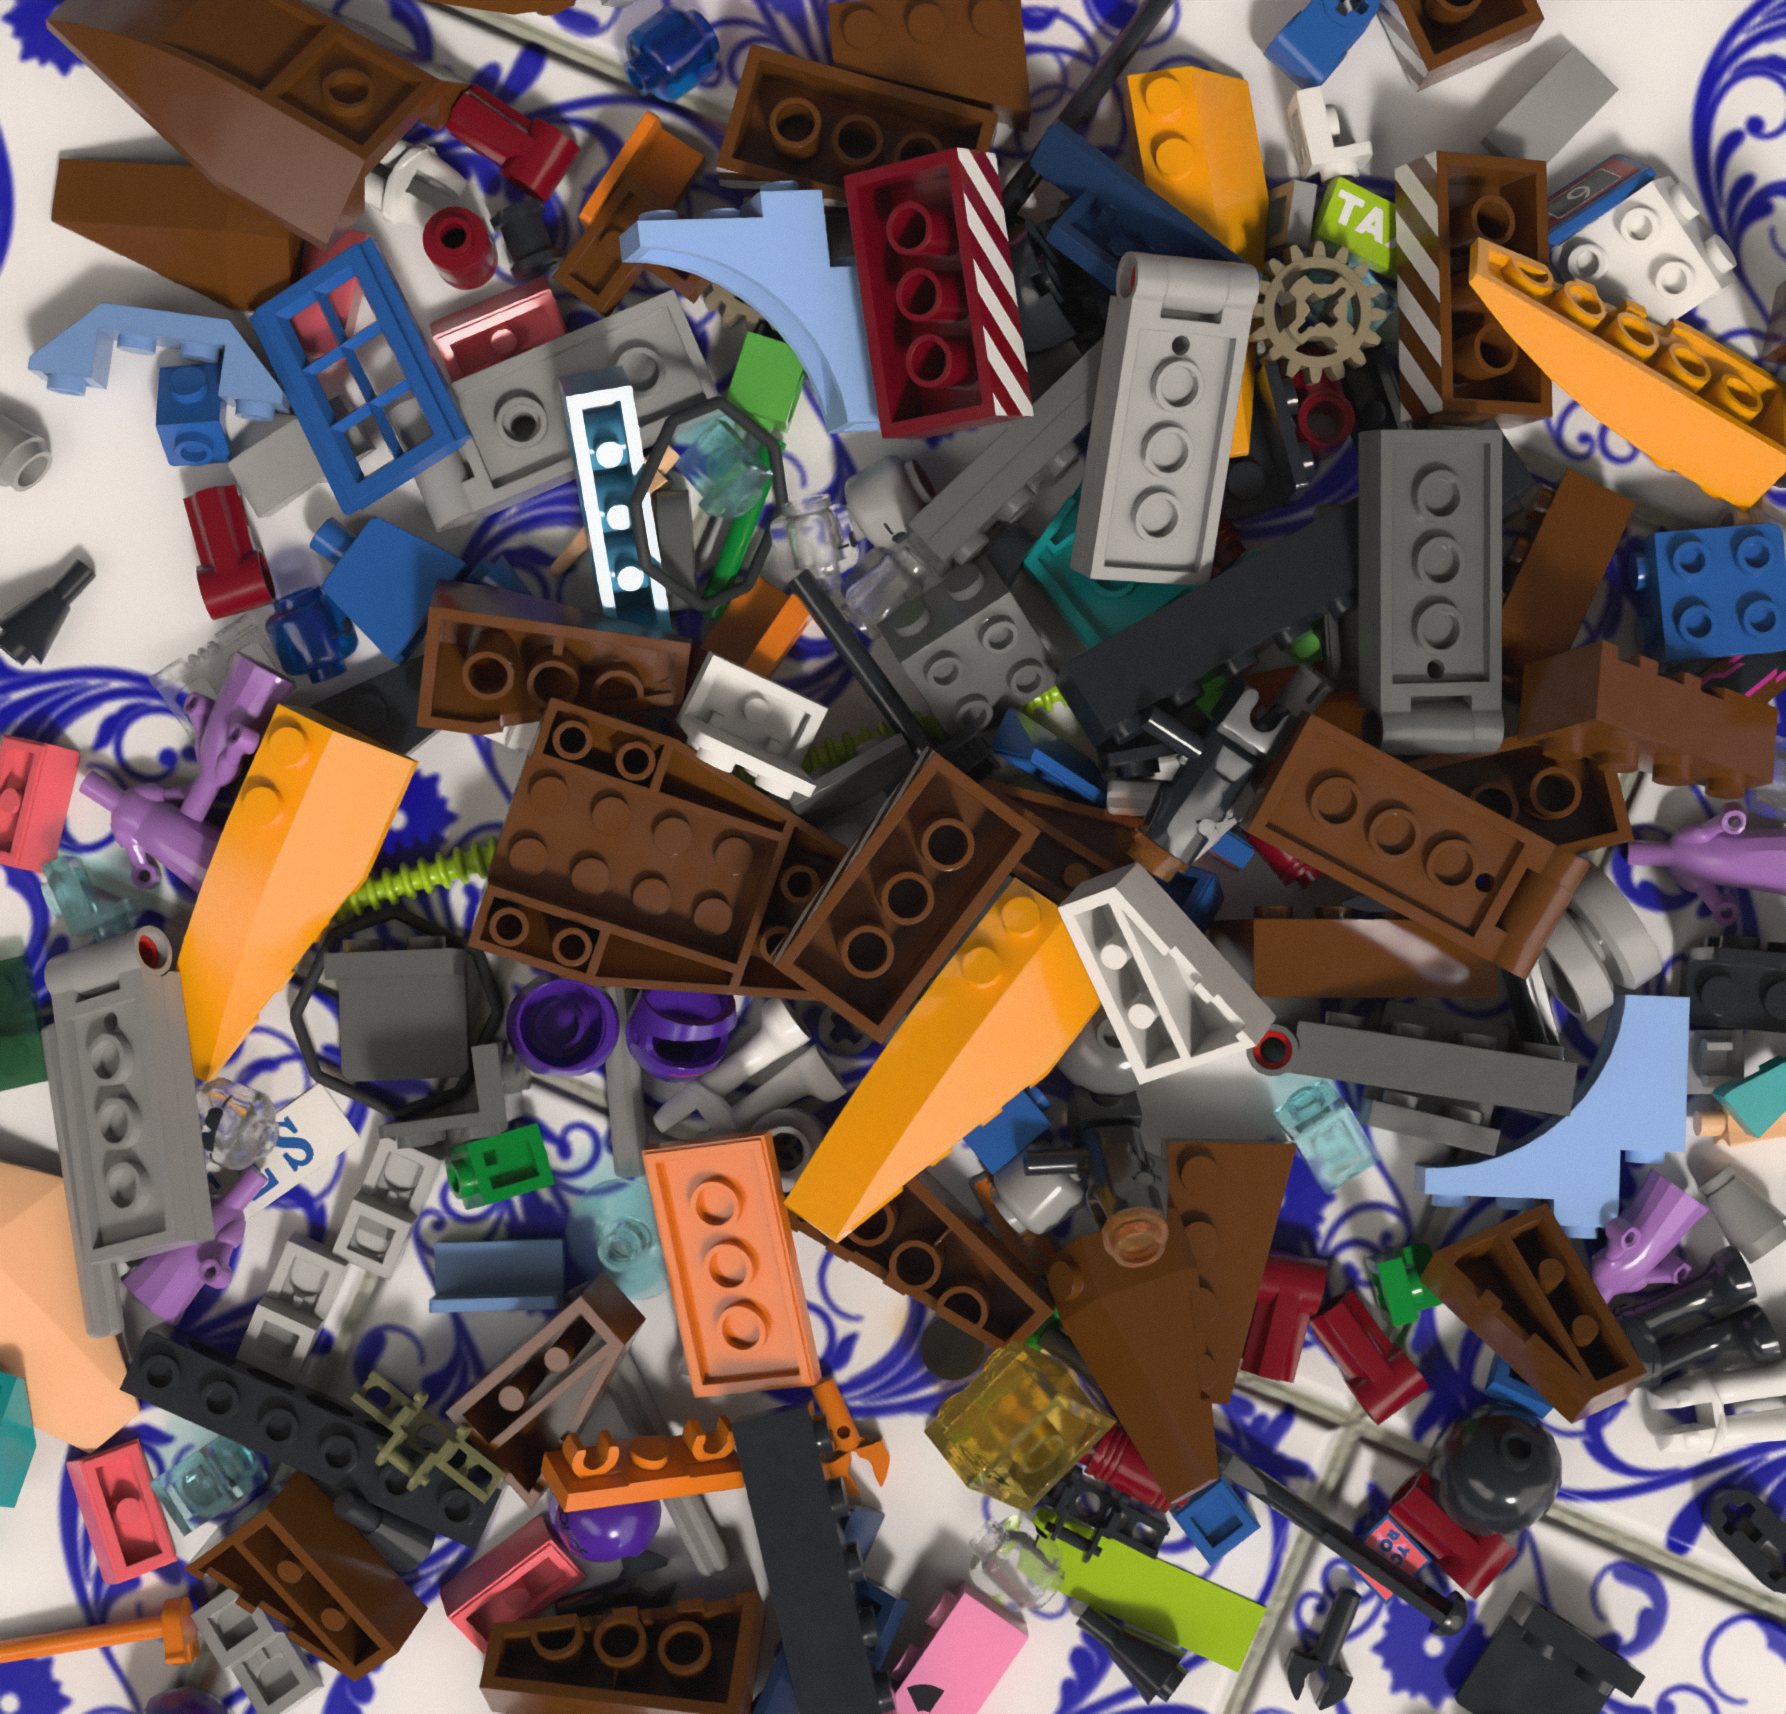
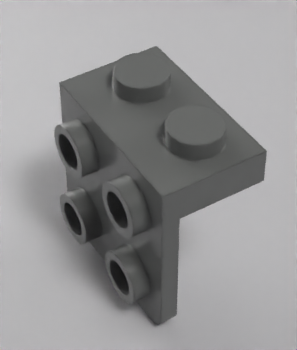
(969, 649)
(402, 1009)
(499, 1091)

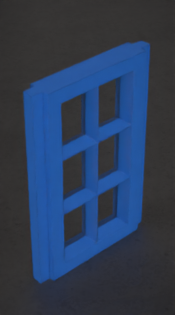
(410, 350)

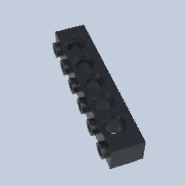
(303, 1431)

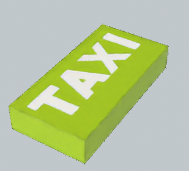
(1359, 222)

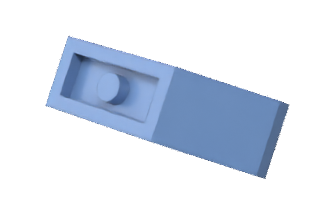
(84, 352)

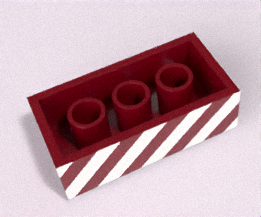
(938, 294)

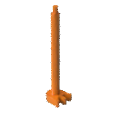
(173, 1626)

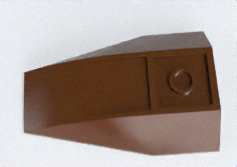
(265, 96)
(645, 865)

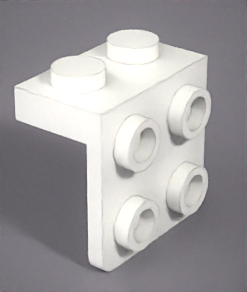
(1650, 253)
(751, 723)

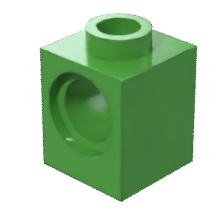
(767, 382)

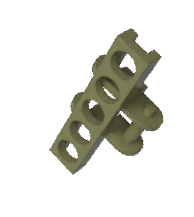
(435, 1457)

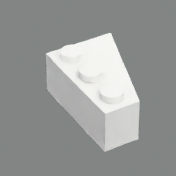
(1159, 976)

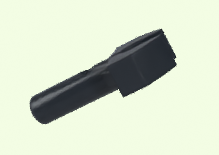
(620, 1590)
(1326, 1652)

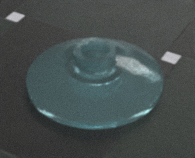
(623, 1214)

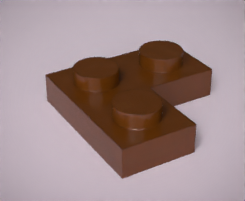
(595, 262)

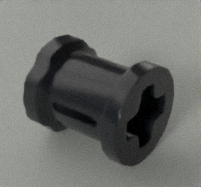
(527, 239)

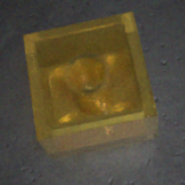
(1019, 1426)

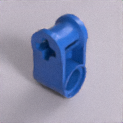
(1318, 40)

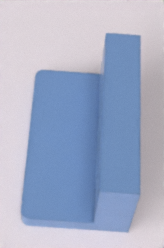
(499, 1275)

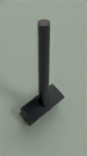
(965, 750)

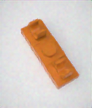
(643, 1467)

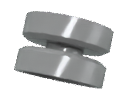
(1595, 944)

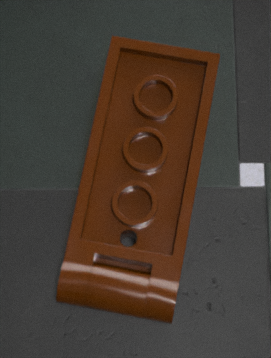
(1414, 844)

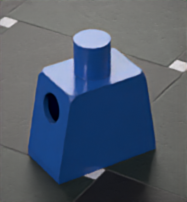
(385, 581)

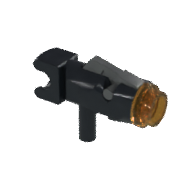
(1211, 783)
(1123, 1179)

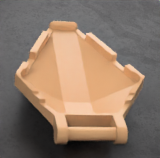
(42, 1323)

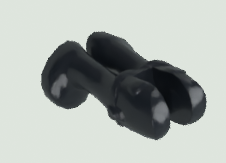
(1739, 1329)

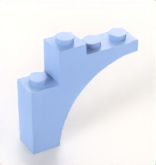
(781, 268)
(1624, 1102)

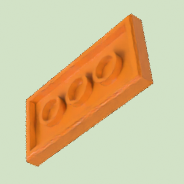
(732, 1263)

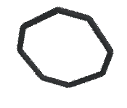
(646, 479)
(315, 973)

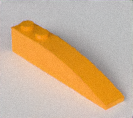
(1202, 155)
(1653, 385)
(282, 870)
(963, 1052)

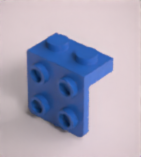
(1710, 593)

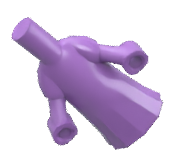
(231, 726)
(151, 823)
(1719, 854)
(1643, 1238)
(173, 1278)

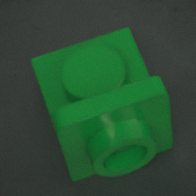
(499, 1167)
(1398, 1285)

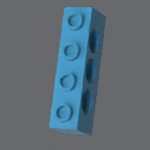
(606, 470)

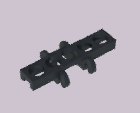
(1065, 1506)

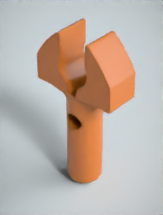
(848, 1438)

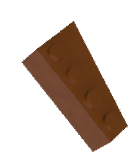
(1647, 721)
(1349, 956)
(1229, 1208)
(947, 1260)
(629, 1661)

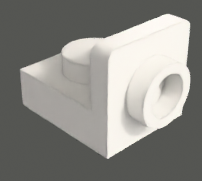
(1314, 132)

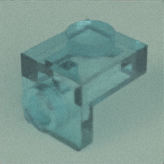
(724, 471)
(73, 897)

